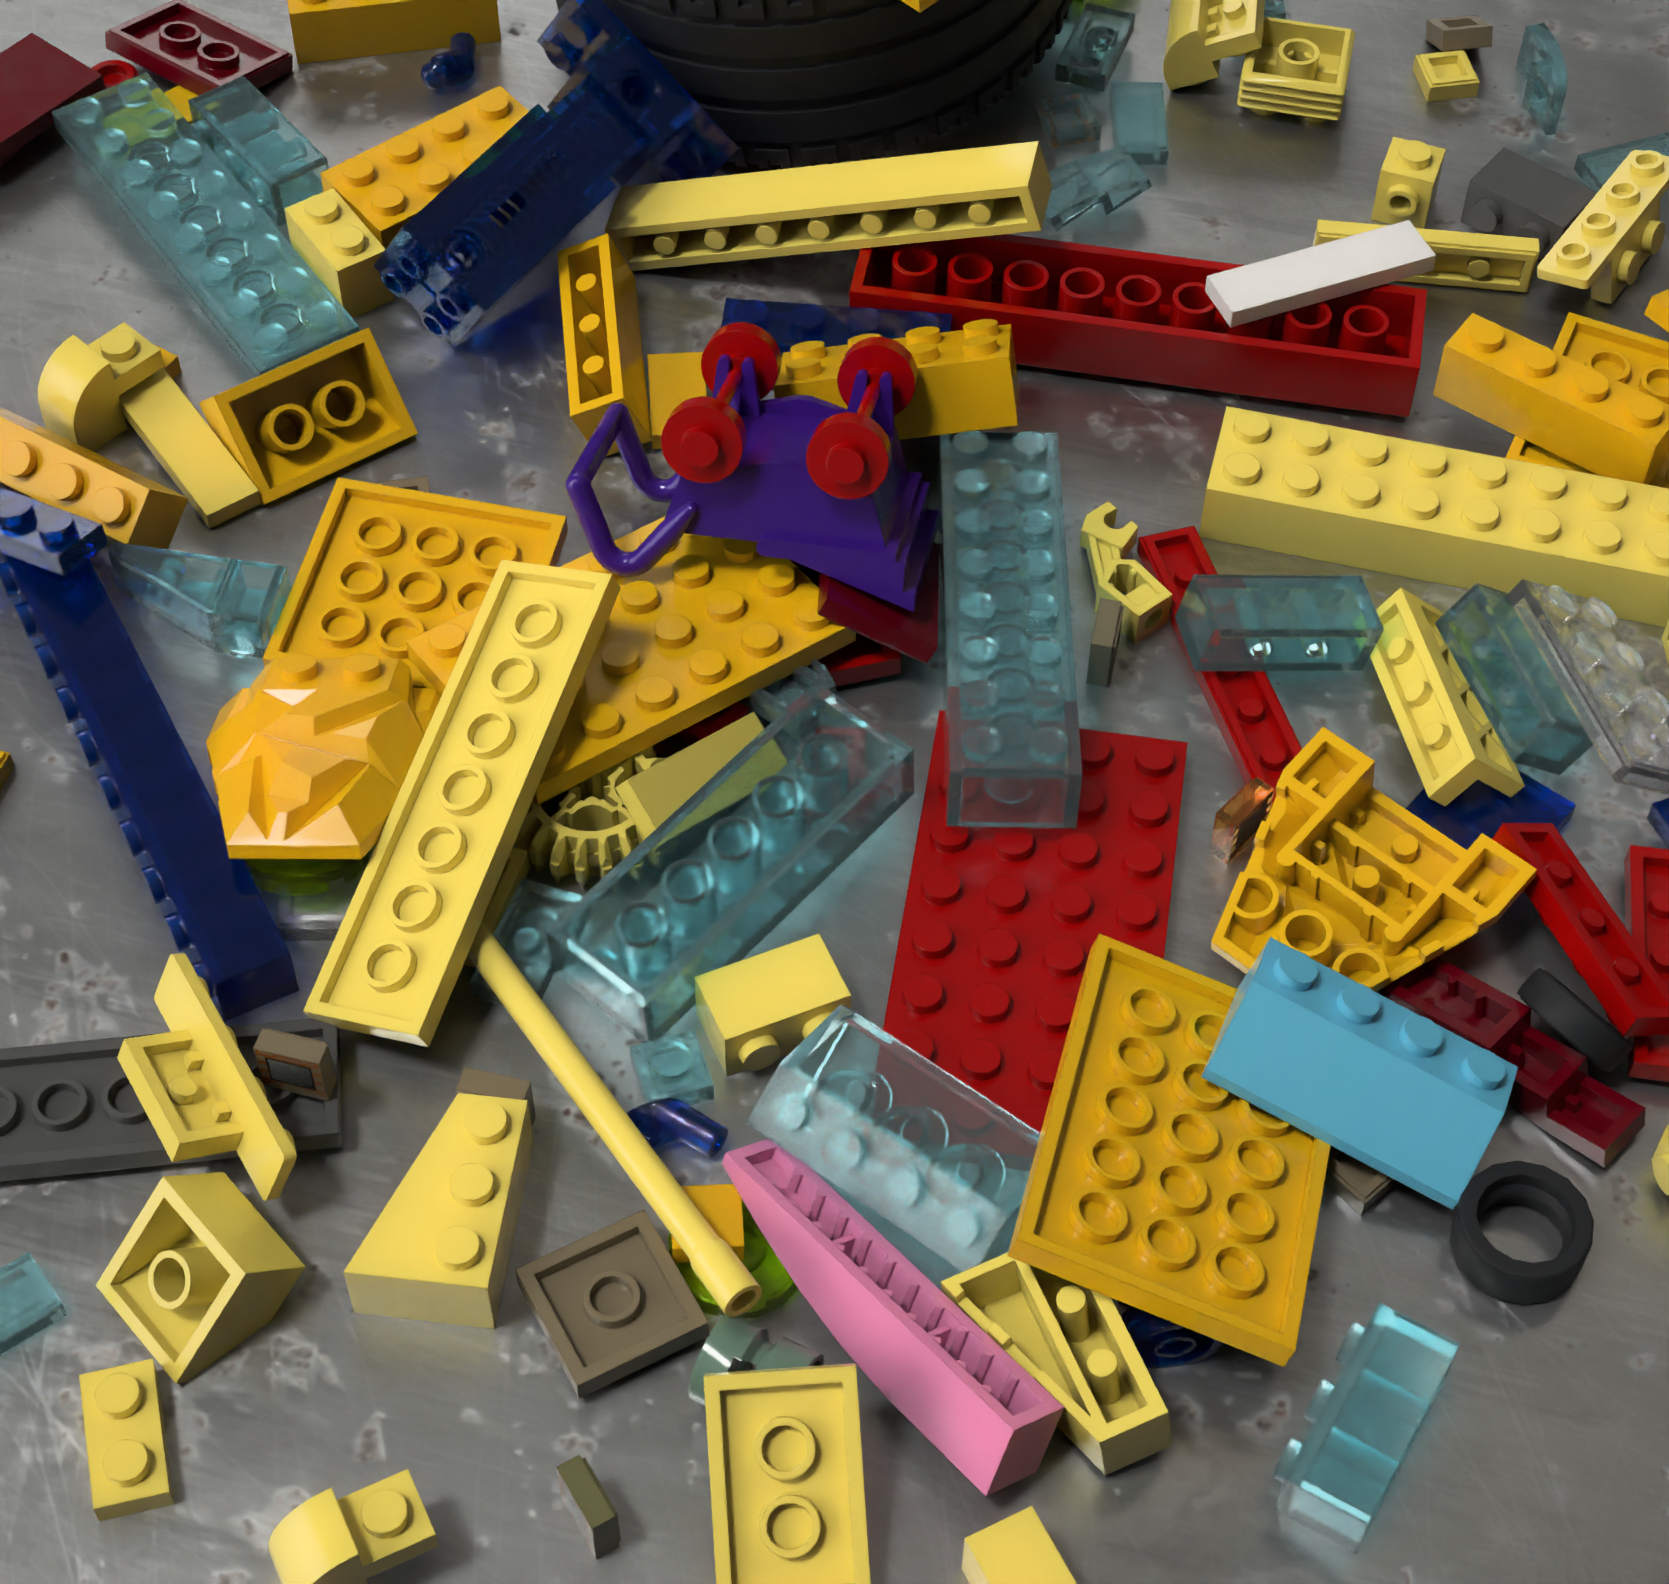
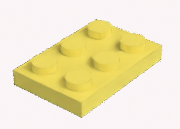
(787, 1476)

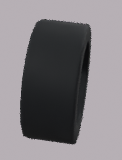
(1541, 1190)

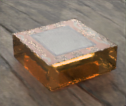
(1240, 819)

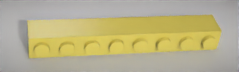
(832, 207)

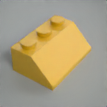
(311, 416)

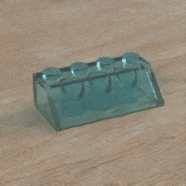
(901, 1137)

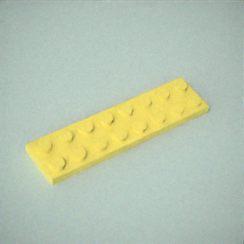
(462, 803)

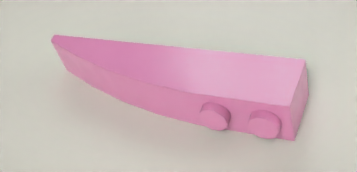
(898, 1323)

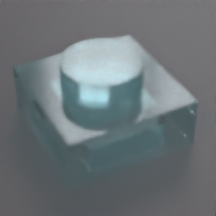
(672, 1069)

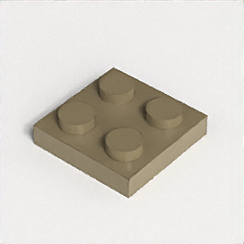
(612, 1303)

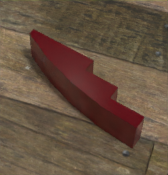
(1550, 1076)

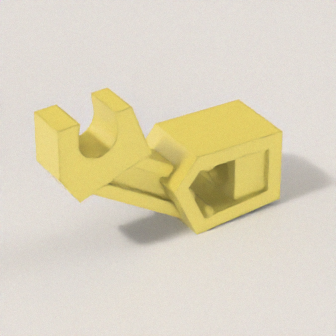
(1146, 600)

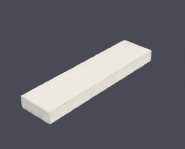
(1319, 273)

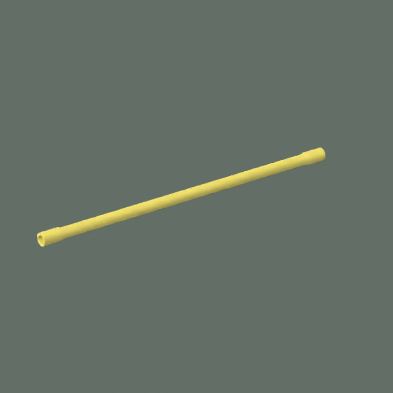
(709, 1255)

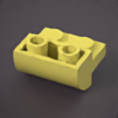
(1205, 33)

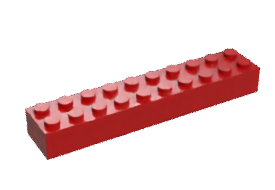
(1154, 321)

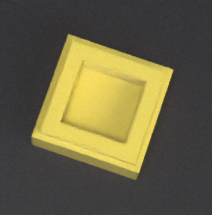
(1445, 75)

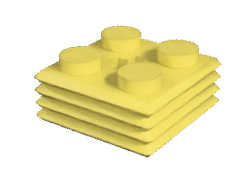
(1297, 70)

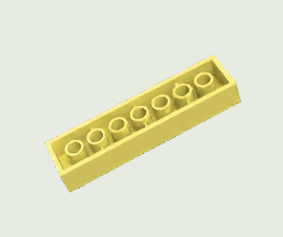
(1437, 513)

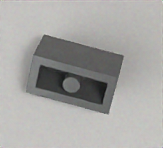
(1523, 200)

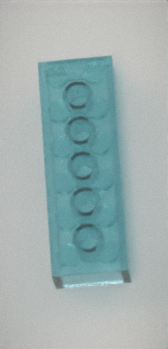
(731, 862)

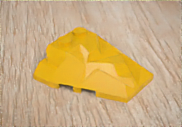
(316, 755)
(1360, 875)

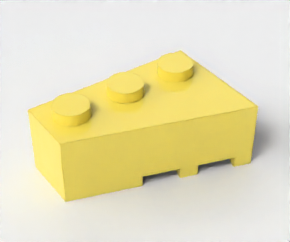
(451, 1221)
(1075, 1350)

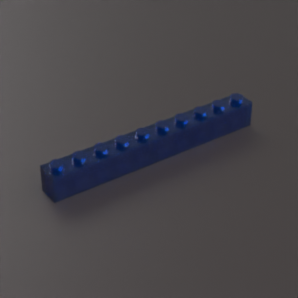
(154, 784)

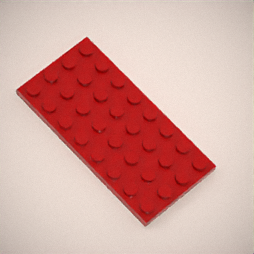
(1009, 916)

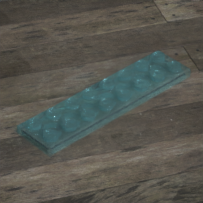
(203, 225)

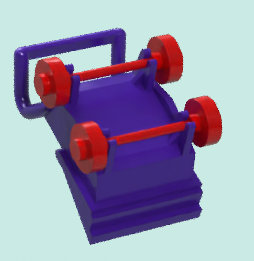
(780, 470)

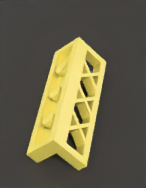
(1435, 704)

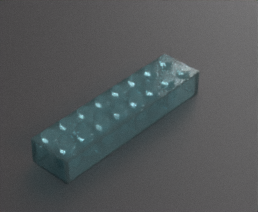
(1006, 633)

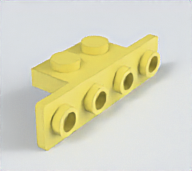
(1613, 230)
(202, 1087)

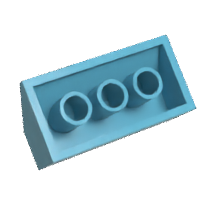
(1360, 1072)

